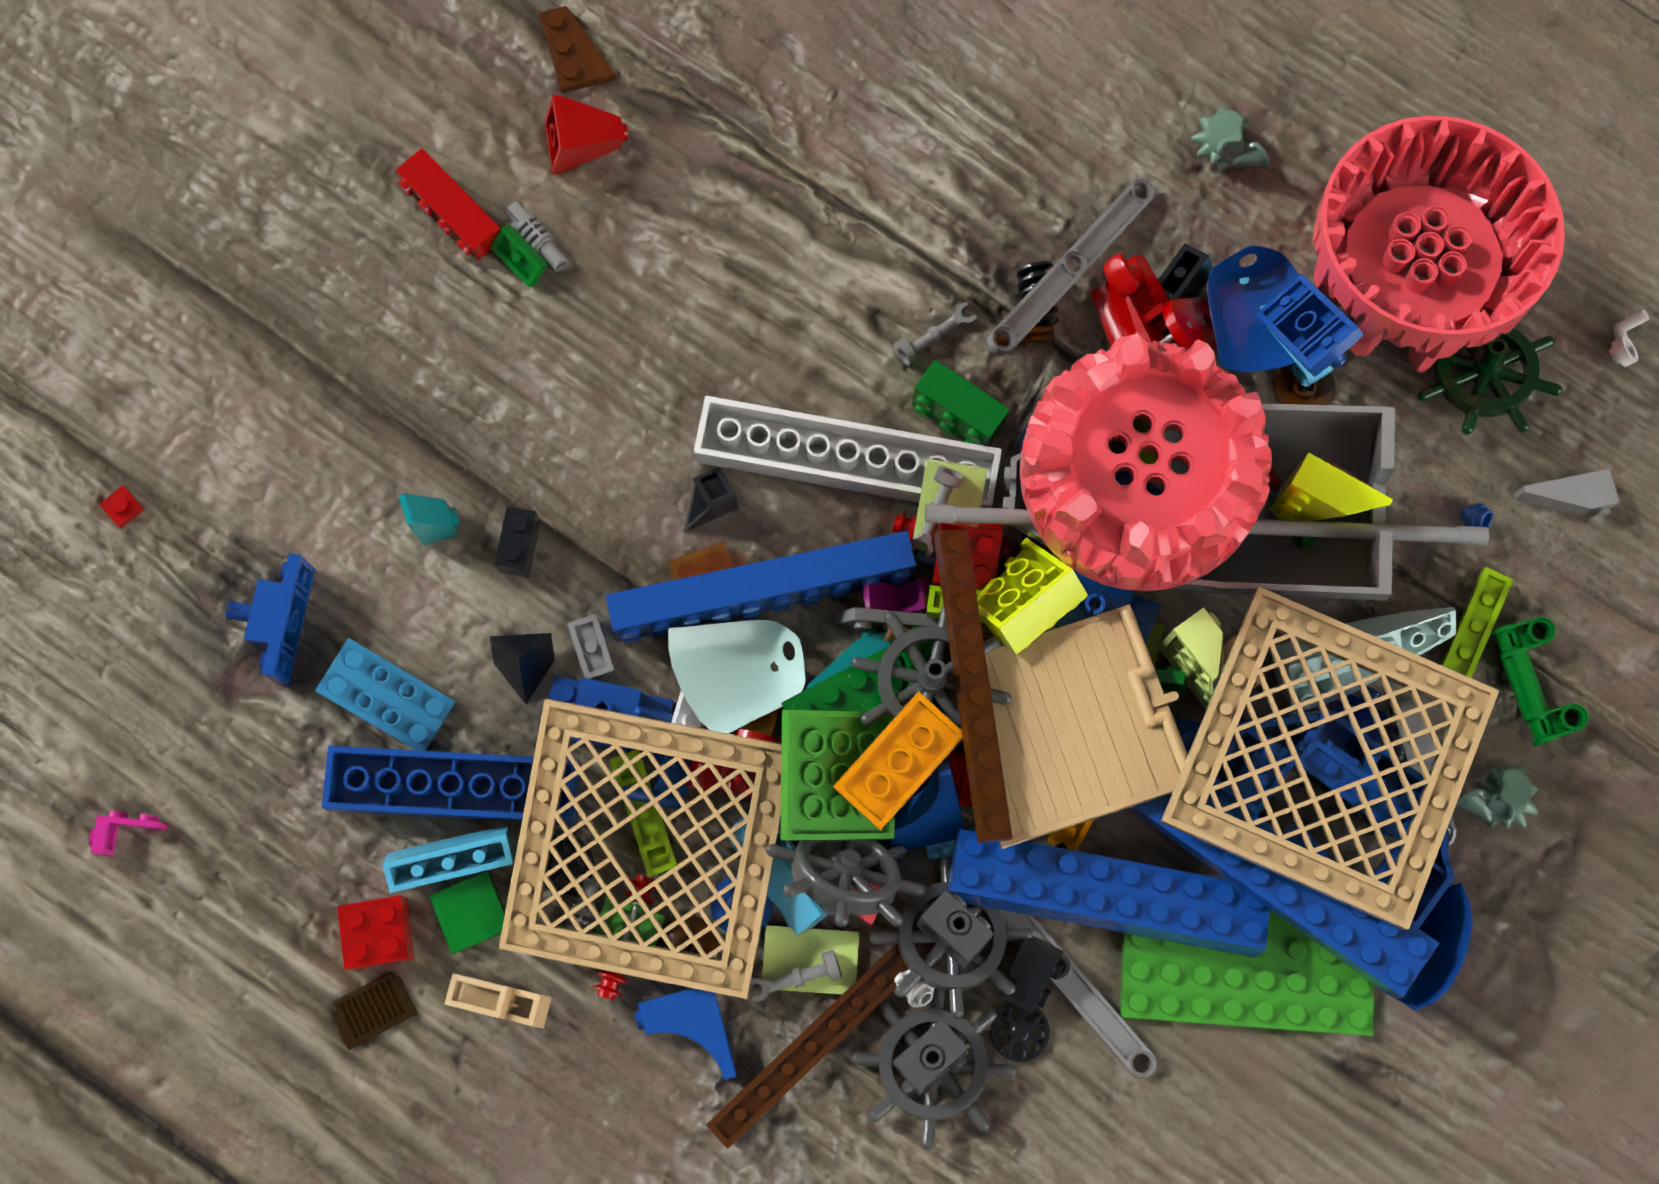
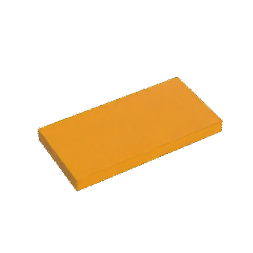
(899, 760)

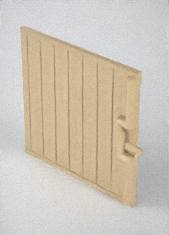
(1082, 725)

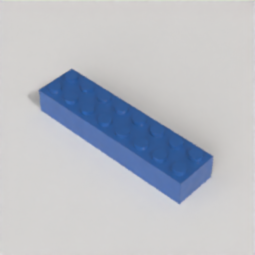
(433, 784)

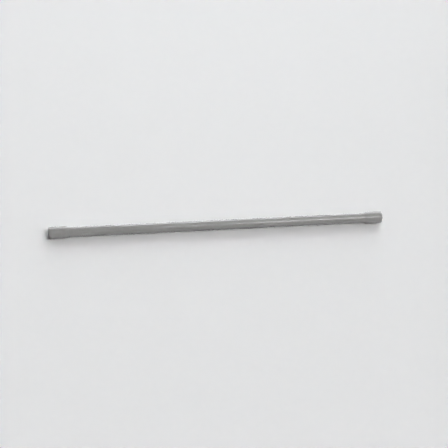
(1460, 535)

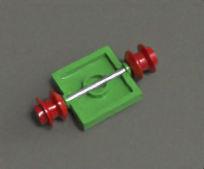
(611, 980)

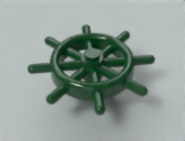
(1487, 369)

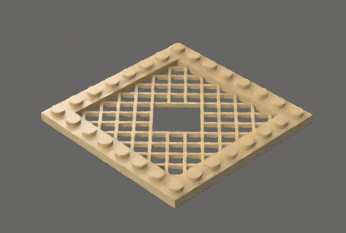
(1472, 707)
(640, 959)

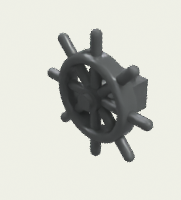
(956, 932)
(928, 1065)

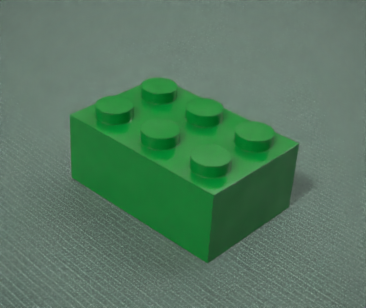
(958, 406)

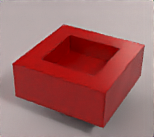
(122, 506)

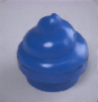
(1476, 515)

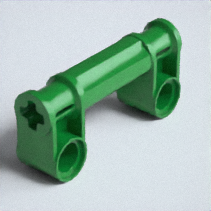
(1543, 723)

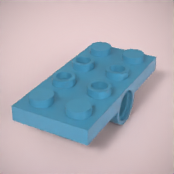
(385, 695)

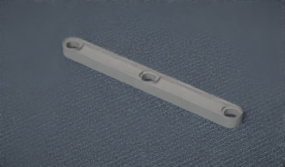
(1060, 277)
(1089, 1002)

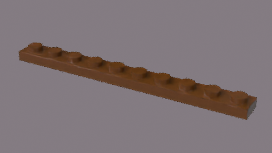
(972, 687)
(811, 1046)

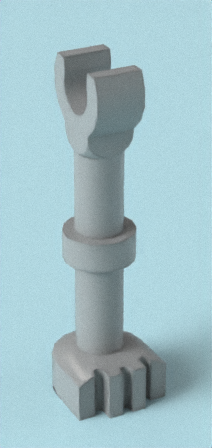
(908, 352)
(949, 479)
(798, 977)

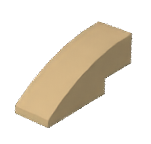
(498, 1001)

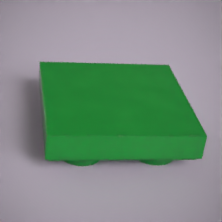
(469, 912)

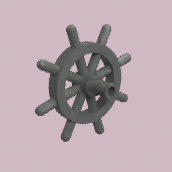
(929, 679)
(844, 874)

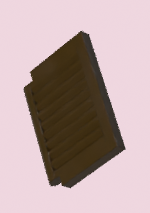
(372, 1009)

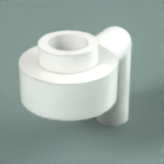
(1622, 347)

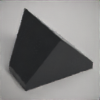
(710, 499)
(523, 660)

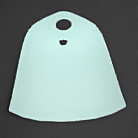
(729, 671)

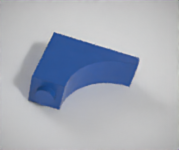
(932, 814)
(692, 1015)

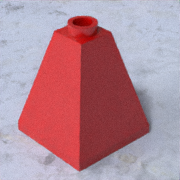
(580, 133)

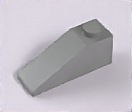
(1578, 495)

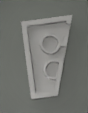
(868, 618)

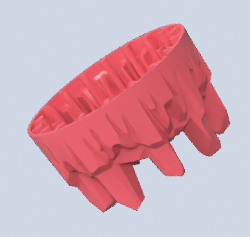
(1477, 194)
(1123, 531)

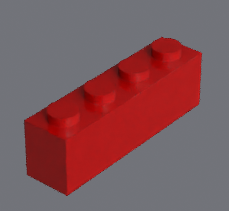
(448, 203)

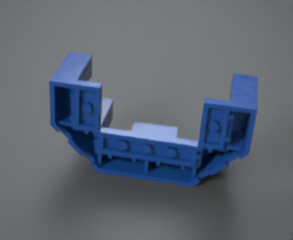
(1336, 759)

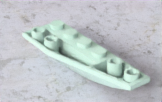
(1410, 630)

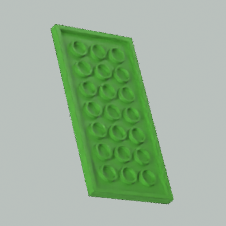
(1283, 988)

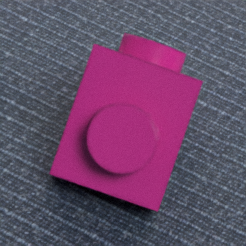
(103, 837)

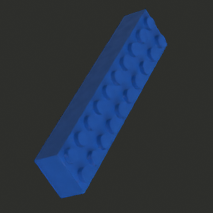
(760, 587)
(1108, 894)
(1365, 943)

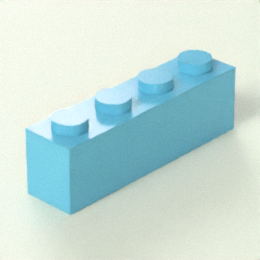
(449, 858)
(800, 910)

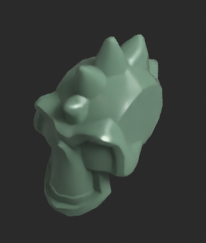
(1227, 143)
(1502, 797)

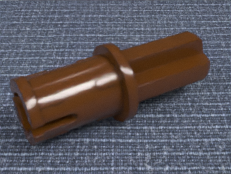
(1039, 333)

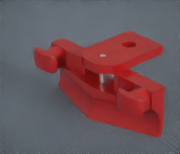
(1137, 303)

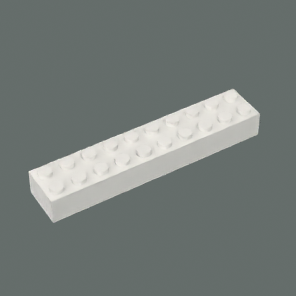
(830, 450)

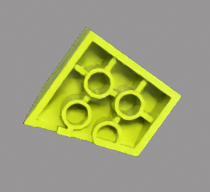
(1323, 492)
(1029, 596)

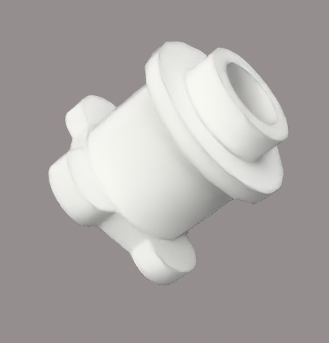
(919, 995)

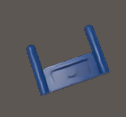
(674, 772)

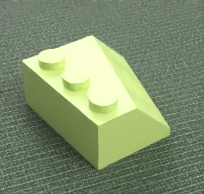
(1198, 651)

